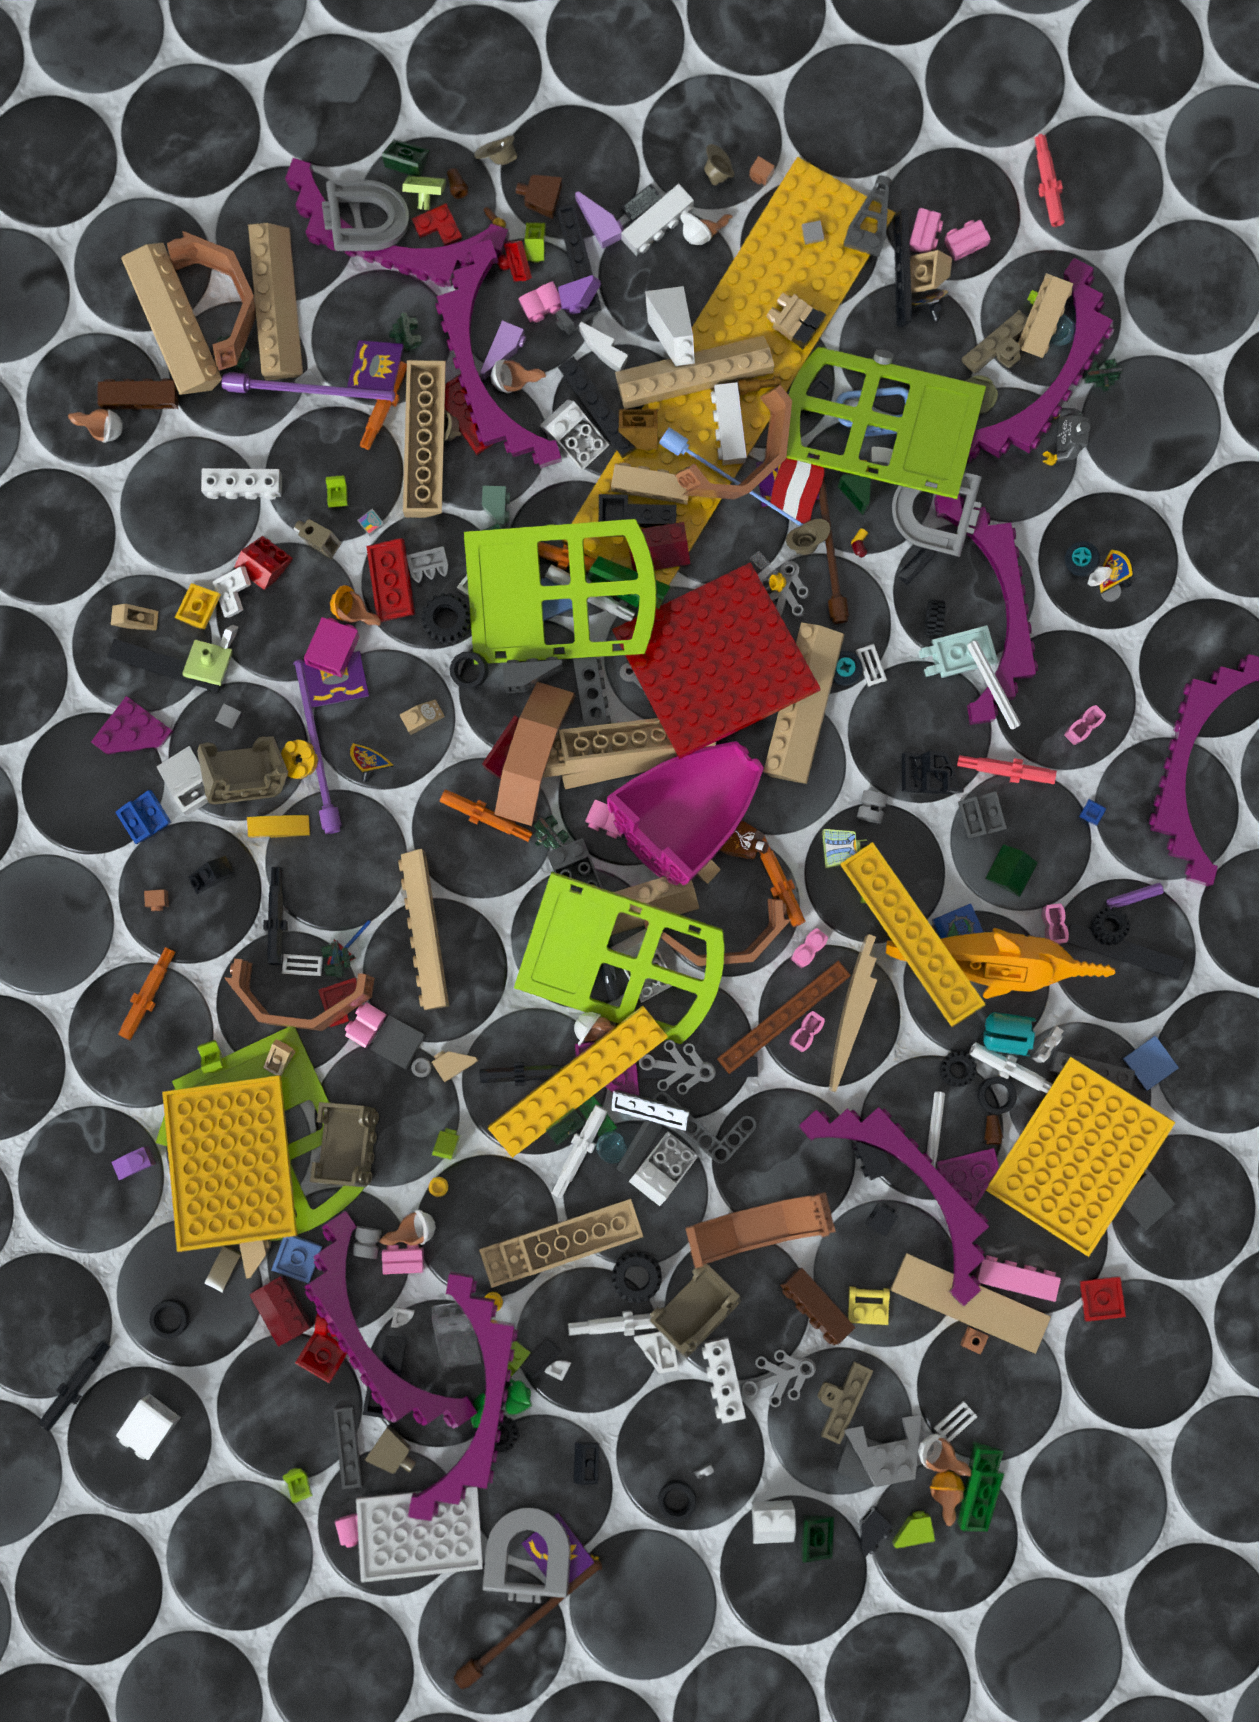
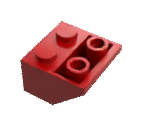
(263, 562)

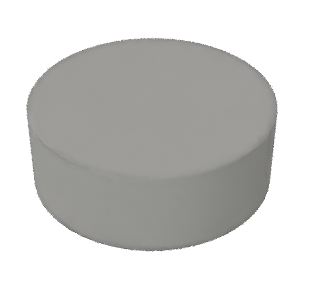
(883, 357)
(1112, 594)
(421, 1067)

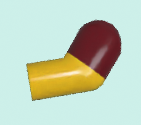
(858, 545)

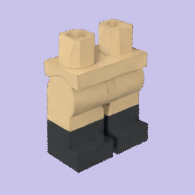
(796, 320)

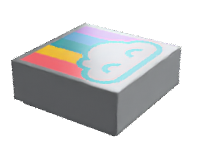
(370, 522)

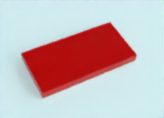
(457, 406)
(390, 580)

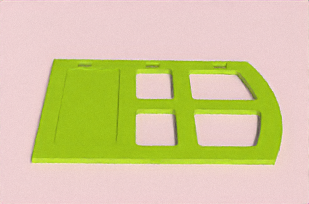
(931, 433)
(509, 593)
(572, 943)
(298, 1085)

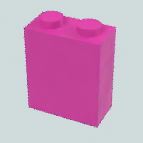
(332, 646)

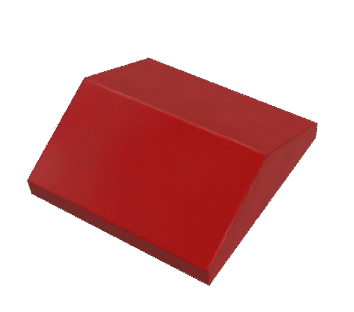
(322, 1357)

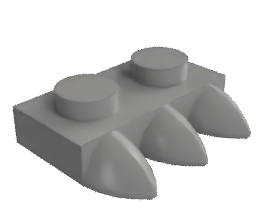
(427, 563)

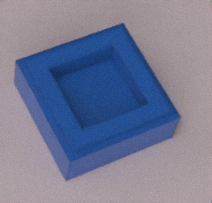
(1092, 812)

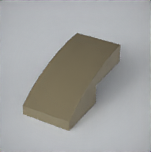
(223, 1268)

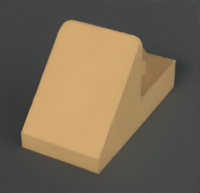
(278, 1057)

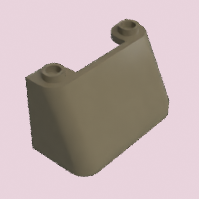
(242, 772)
(695, 1310)

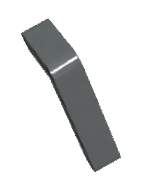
(715, 1143)

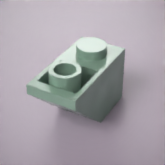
(494, 504)

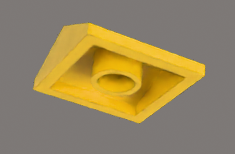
(197, 606)

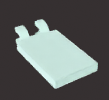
(952, 654)

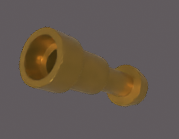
(754, 385)

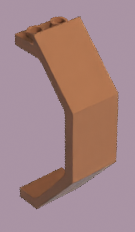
(195, 250)
(776, 450)
(531, 752)
(776, 923)
(240, 983)
(759, 1227)

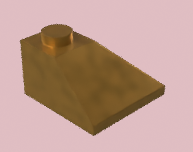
(639, 427)

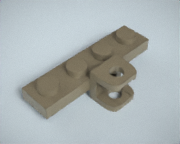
(999, 344)
(843, 1401)

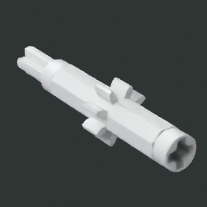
(604, 602)
(1008, 1067)
(583, 1144)
(626, 1323)

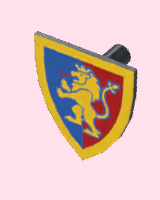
(931, 301)
(1121, 571)
(367, 760)

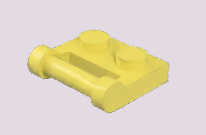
(868, 1312)

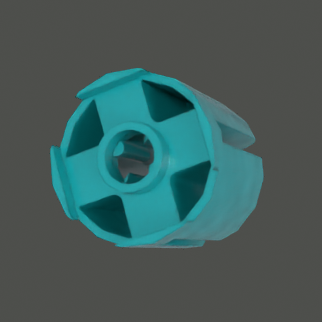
(1009, 1033)

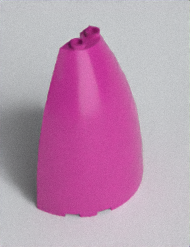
(686, 808)

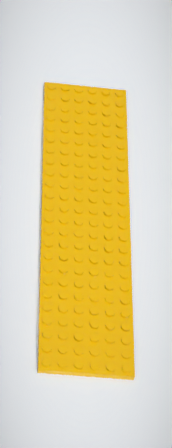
(766, 266)

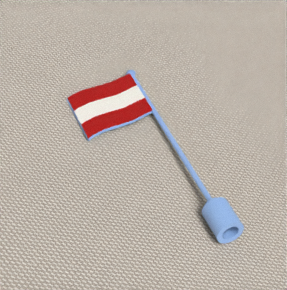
(793, 488)

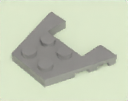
(889, 1461)

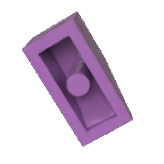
(578, 294)
(133, 1162)

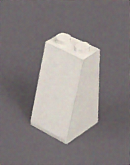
(671, 323)

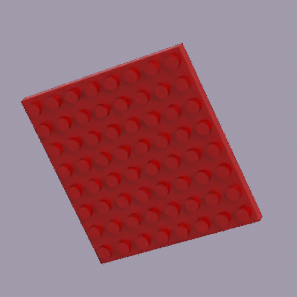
(718, 661)

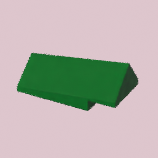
(608, 571)
(981, 1488)

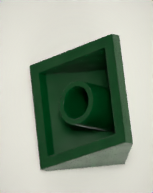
(405, 158)
(857, 491)
(1011, 870)
(817, 1538)

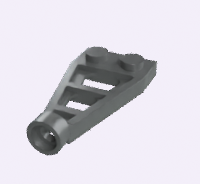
(864, 240)

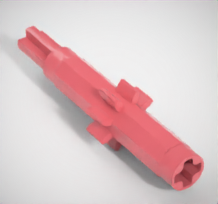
(1050, 186)
(1015, 770)

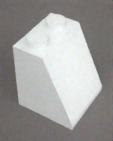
(147, 1427)
(773, 1521)

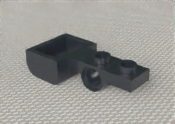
(616, 507)
(393, 1360)

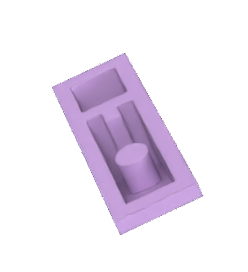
(601, 222)
(504, 346)

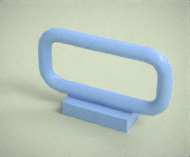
(872, 430)

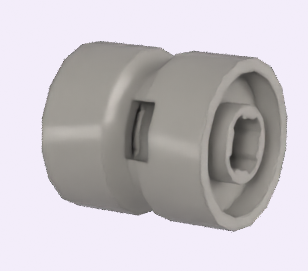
(874, 800)
(366, 1243)

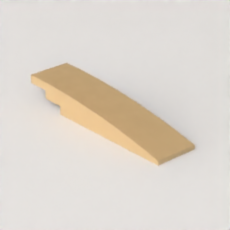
(606, 746)
(854, 1009)
(561, 1243)
(986, 1311)

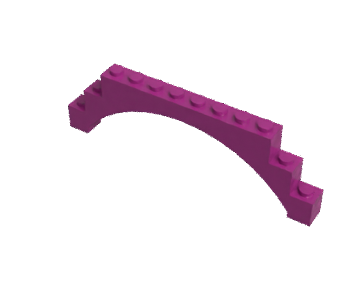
(426, 263)
(457, 314)
(1091, 332)
(999, 548)
(1171, 809)
(961, 1219)
(388, 1389)
(475, 1464)

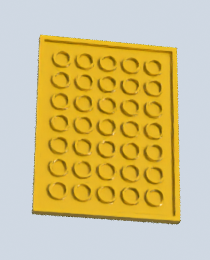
(1080, 1156)
(229, 1163)

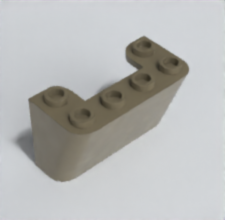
(346, 1145)

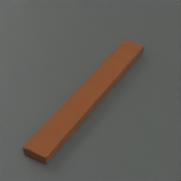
(783, 1017)

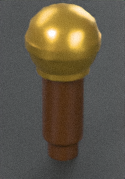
(493, 217)

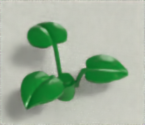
(517, 1401)

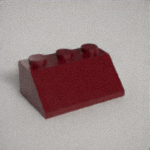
(667, 546)
(497, 756)
(281, 1310)

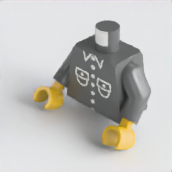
(1072, 436)

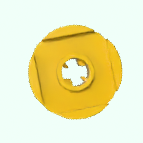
(309, 758)

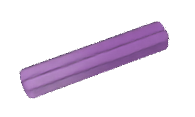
(1135, 896)

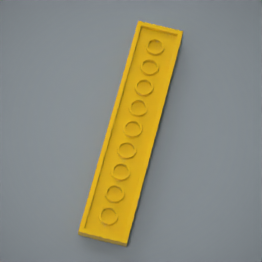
(912, 934)
(577, 1081)

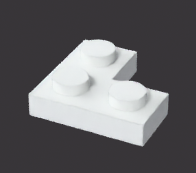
(228, 587)

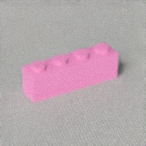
(1018, 1279)

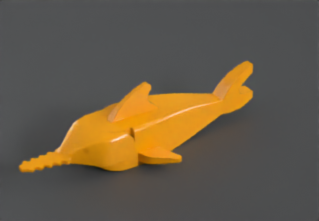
(1012, 961)

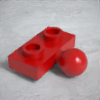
(515, 260)

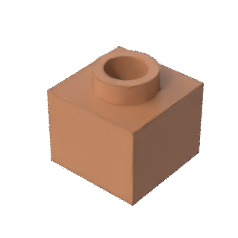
(761, 171)
(156, 899)
(969, 1335)

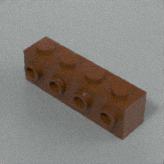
(137, 394)
(817, 1306)

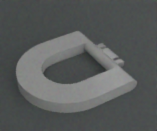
(365, 238)
(932, 538)
(558, 1555)

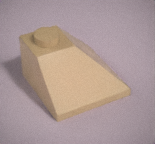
(929, 270)

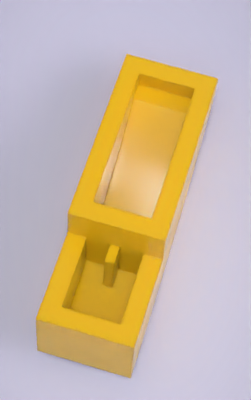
(278, 826)

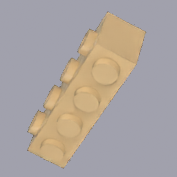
(1044, 315)
(647, 483)

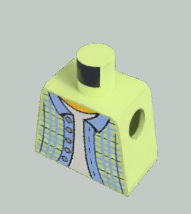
(840, 846)

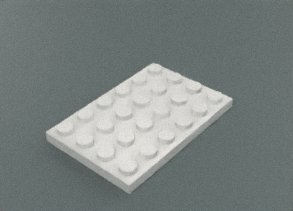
(410, 1547)

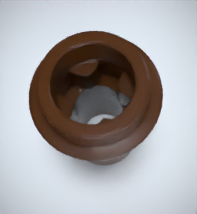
(457, 185)
(993, 1131)

